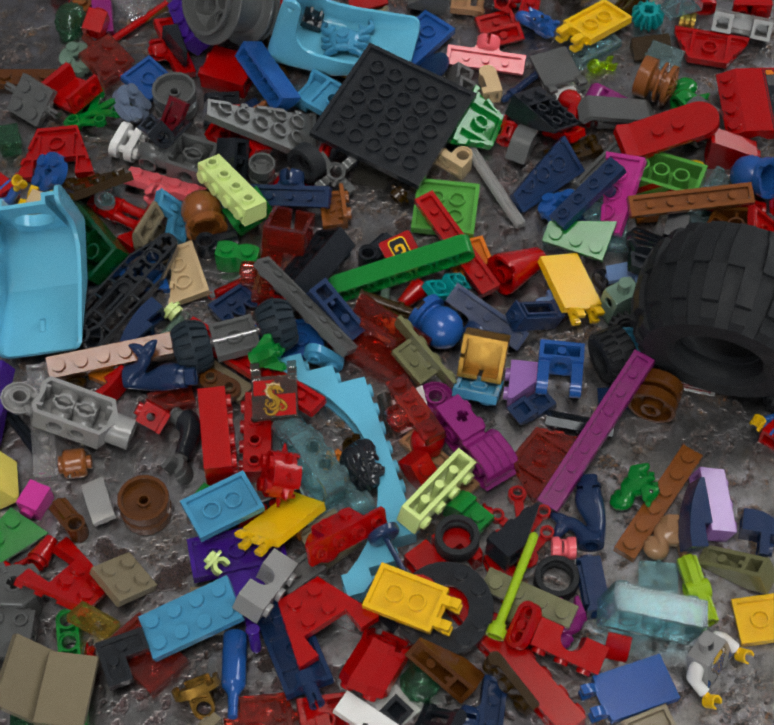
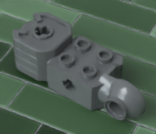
(17, 607)

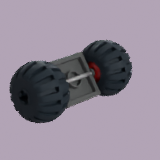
(233, 336)

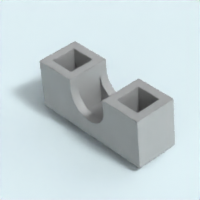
(740, 23)
(257, 599)

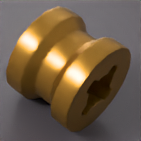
(688, 20)

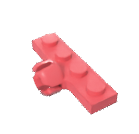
(487, 54)
(154, 181)

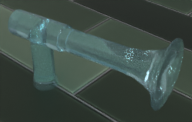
(105, 200)

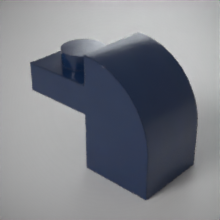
(759, 528)

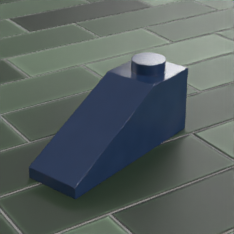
(336, 308)

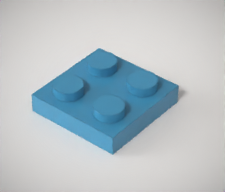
(478, 390)

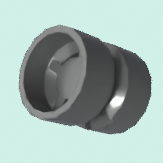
(261, 169)

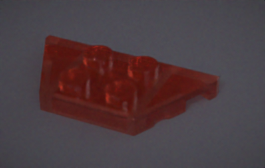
(540, 458)

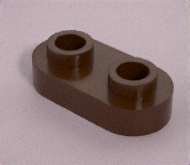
(220, 379)

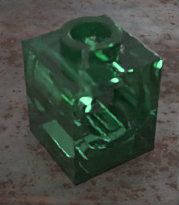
(10, 140)

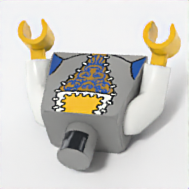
(708, 660)

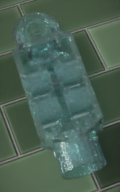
(321, 471)

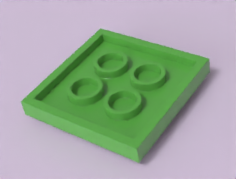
(458, 199)

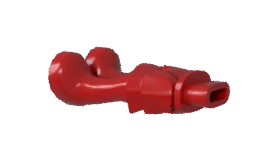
(117, 213)

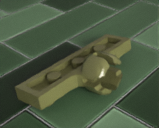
(552, 607)

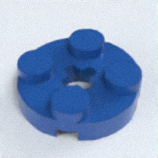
(49, 171)
(551, 201)

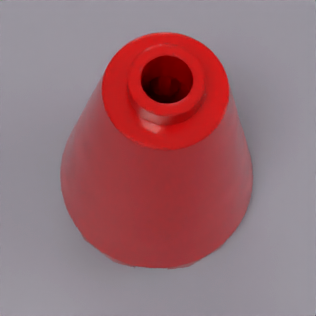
(514, 267)

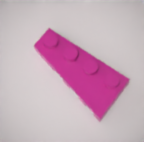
(616, 207)

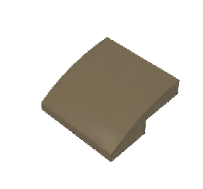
(149, 226)

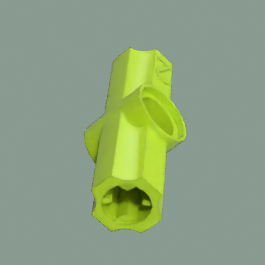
(696, 584)

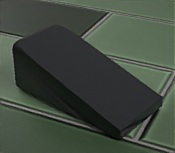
(175, 42)

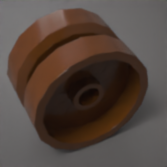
(657, 397)
(144, 505)

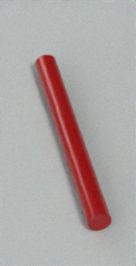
(138, 22)

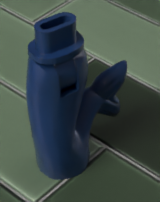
(163, 378)
(592, 510)

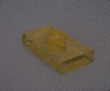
(93, 621)

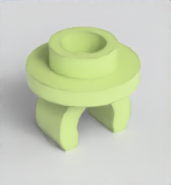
(212, 560)

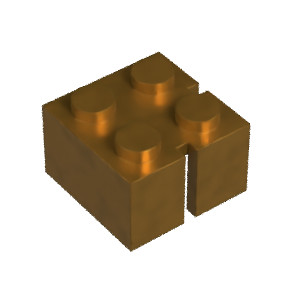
(485, 352)

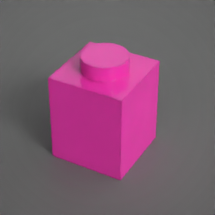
(34, 500)

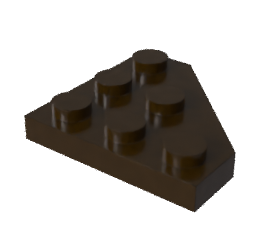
(95, 183)

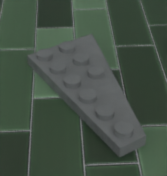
(263, 124)

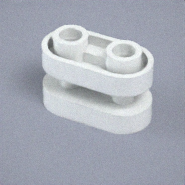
(126, 142)

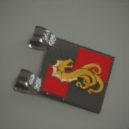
(274, 395)

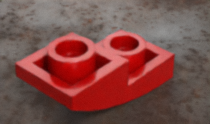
(114, 385)

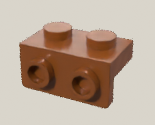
(338, 213)

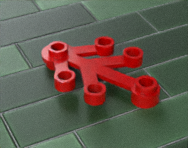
(518, 502)

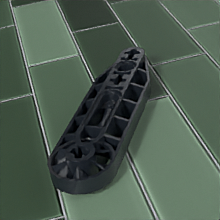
(127, 290)

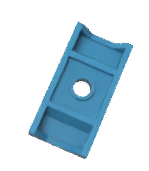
(317, 92)

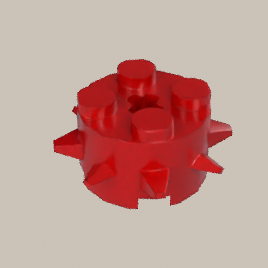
(279, 474)

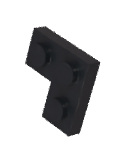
(115, 653)

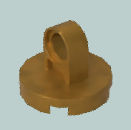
(197, 691)

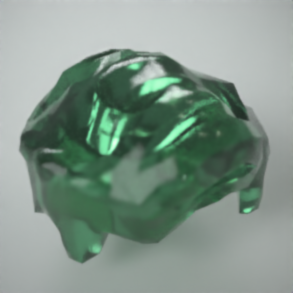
(69, 21)
(418, 685)

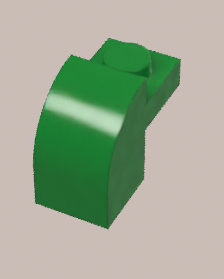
(467, 505)

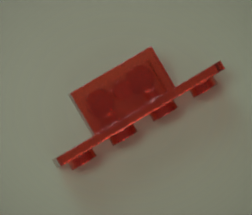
(380, 322)

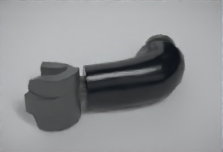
(188, 425)

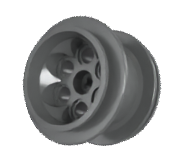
(231, 19)

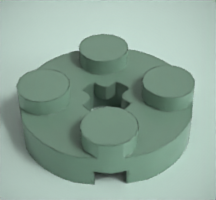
(70, 55)

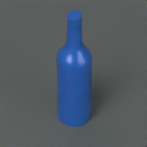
(234, 668)

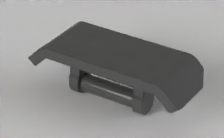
(612, 110)

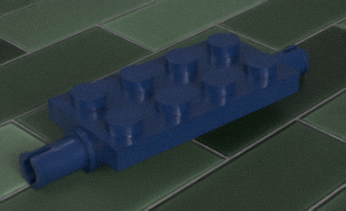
(291, 679)

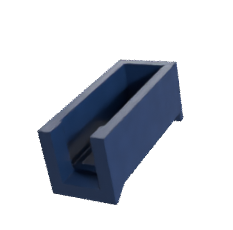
(534, 315)
(591, 582)

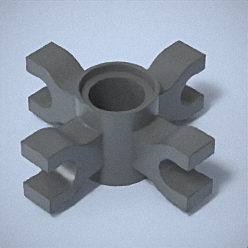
(341, 169)

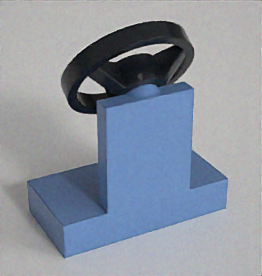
(612, 275)

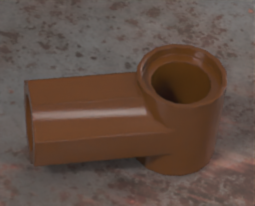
(69, 519)

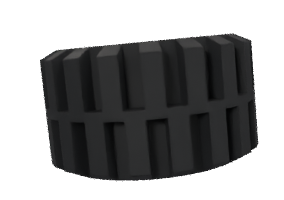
(610, 351)

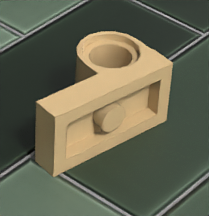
(456, 163)

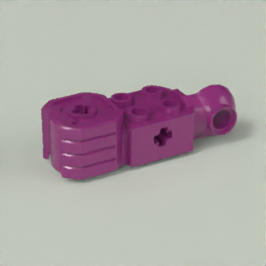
(467, 431)

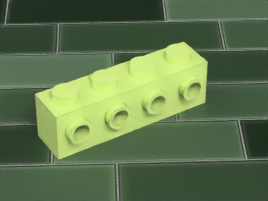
(231, 190)
(436, 491)

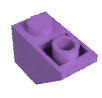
(522, 380)

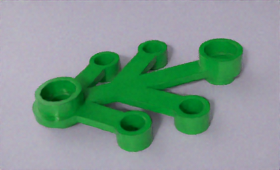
(95, 110)

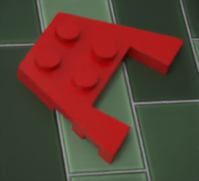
(63, 140)
(71, 584)
(314, 608)

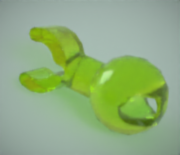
(595, 66)

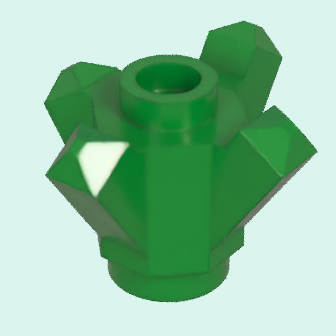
(268, 354)

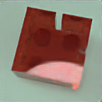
(279, 235)

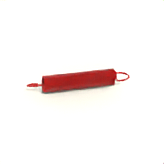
(222, 290)

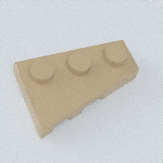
(187, 276)

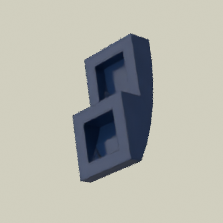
(531, 408)

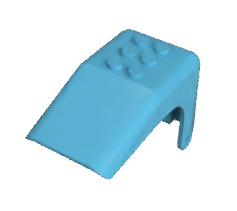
(302, 48)
(42, 276)

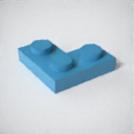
(172, 210)

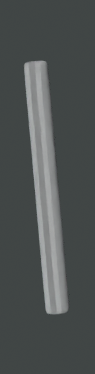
(497, 189)

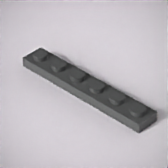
(311, 312)

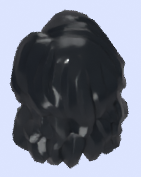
(360, 462)

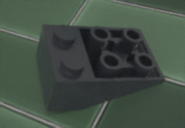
(540, 111)

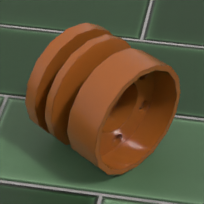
(655, 80)

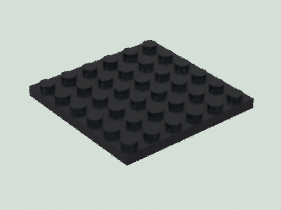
(393, 115)

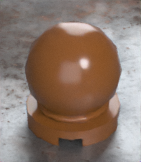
(202, 214)

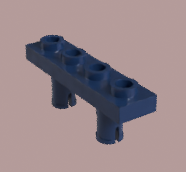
(596, 185)

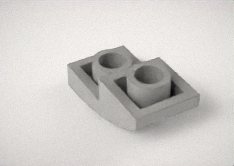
(98, 501)

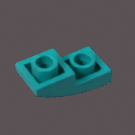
(443, 287)

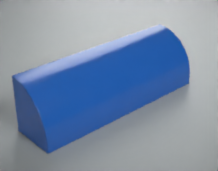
(267, 75)

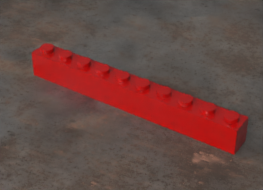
(554, 702)

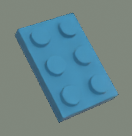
(222, 505)

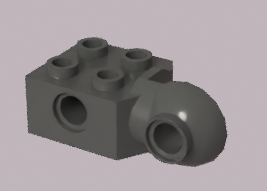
(179, 159)

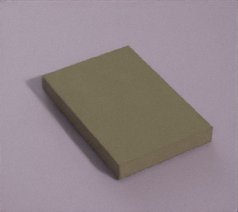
(22, 677)
(66, 689)

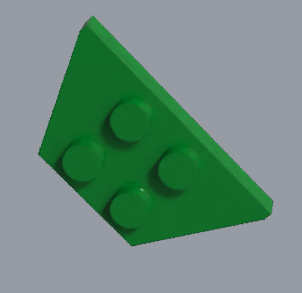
(479, 124)

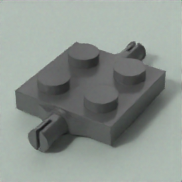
(32, 100)

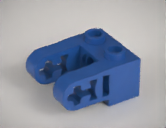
(560, 359)

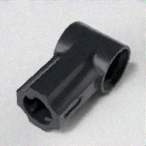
(207, 242)
(371, 252)

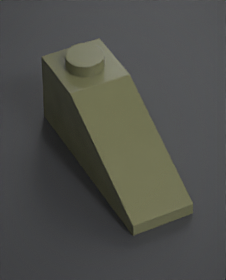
(741, 568)

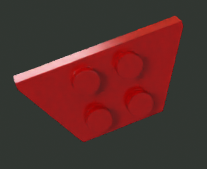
(709, 47)

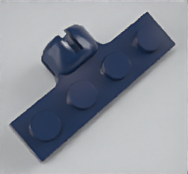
(292, 192)
(483, 316)
(491, 705)

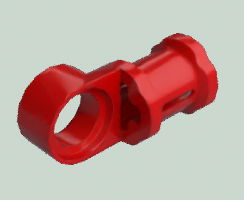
(508, 128)

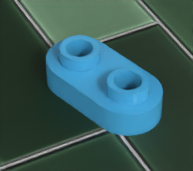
(322, 356)

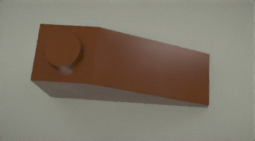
(446, 668)

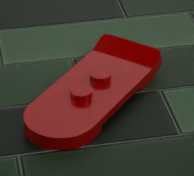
(667, 129)

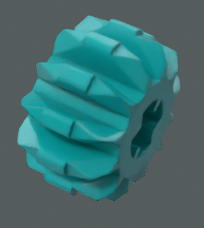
(647, 16)

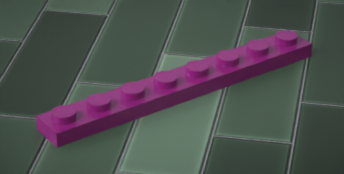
(596, 431)

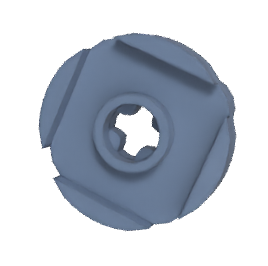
(140, 105)

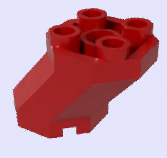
(374, 664)

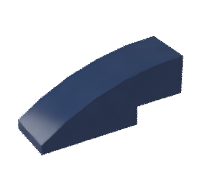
(144, 320)
(694, 517)

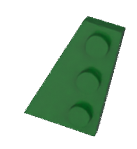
(17, 534)

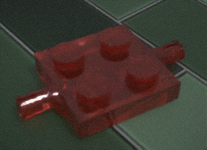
(105, 57)
(264, 710)

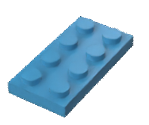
(190, 618)

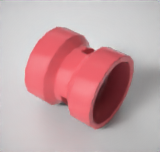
(569, 547)

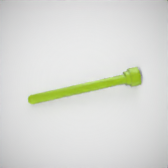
(497, 629)

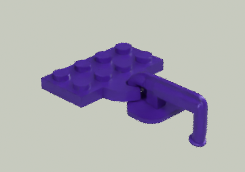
(241, 568)

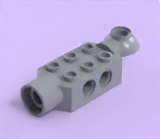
(70, 412)

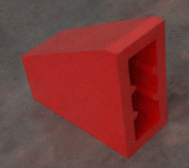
(726, 148)

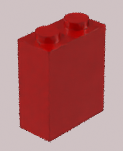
(224, 72)

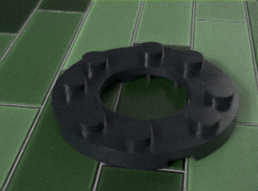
(480, 611)

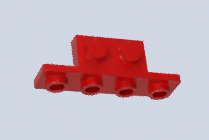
(342, 532)

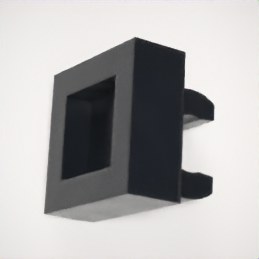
(312, 19)

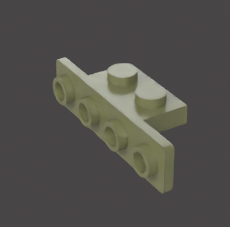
(418, 359)

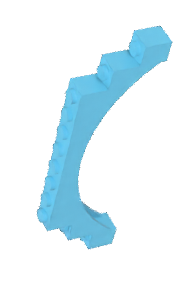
(354, 405)

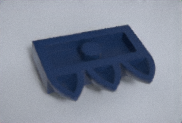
(232, 303)

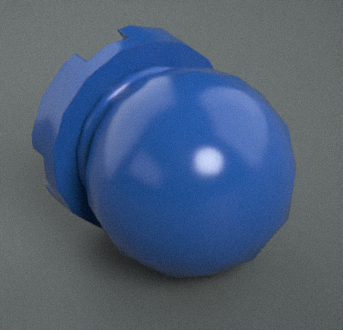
(755, 170)
(438, 322)

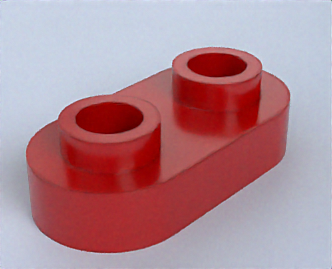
(523, 625)

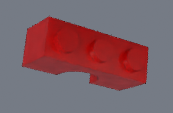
(586, 657)

